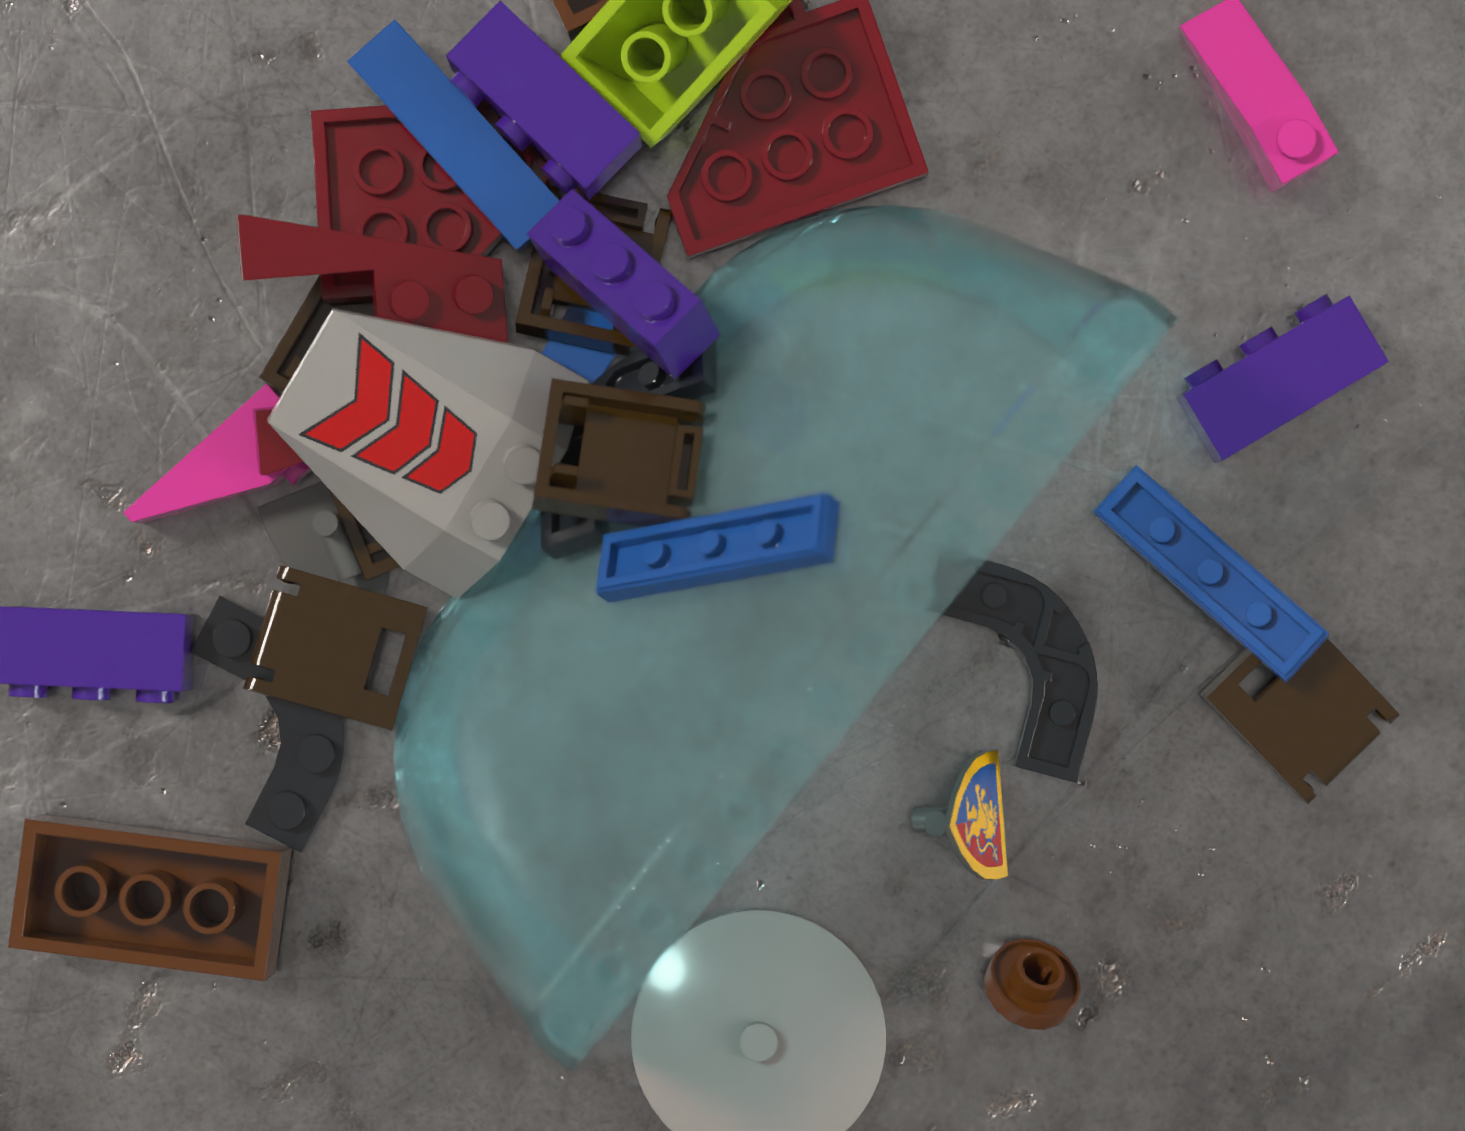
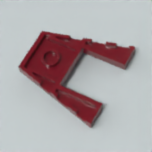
(408, 286)

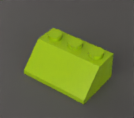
(665, 54)

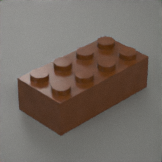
(150, 897)

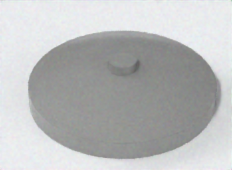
(759, 1027)

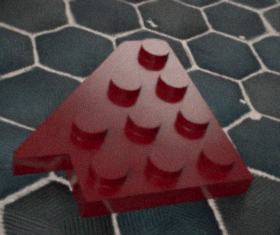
(796, 129)
(387, 186)

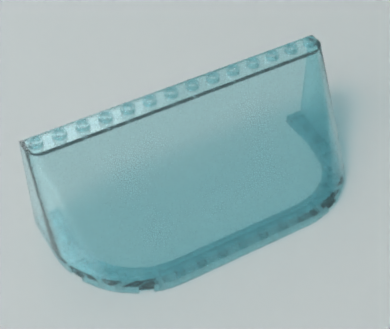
(610, 764)

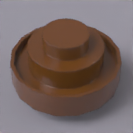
(1032, 984)

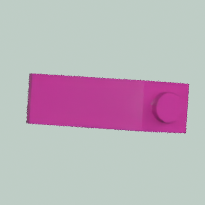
(1258, 94)
(217, 468)

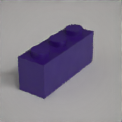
(542, 102)
(624, 284)
(1280, 376)
(96, 652)

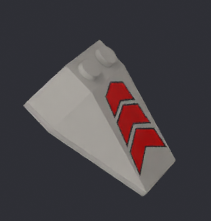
(424, 437)

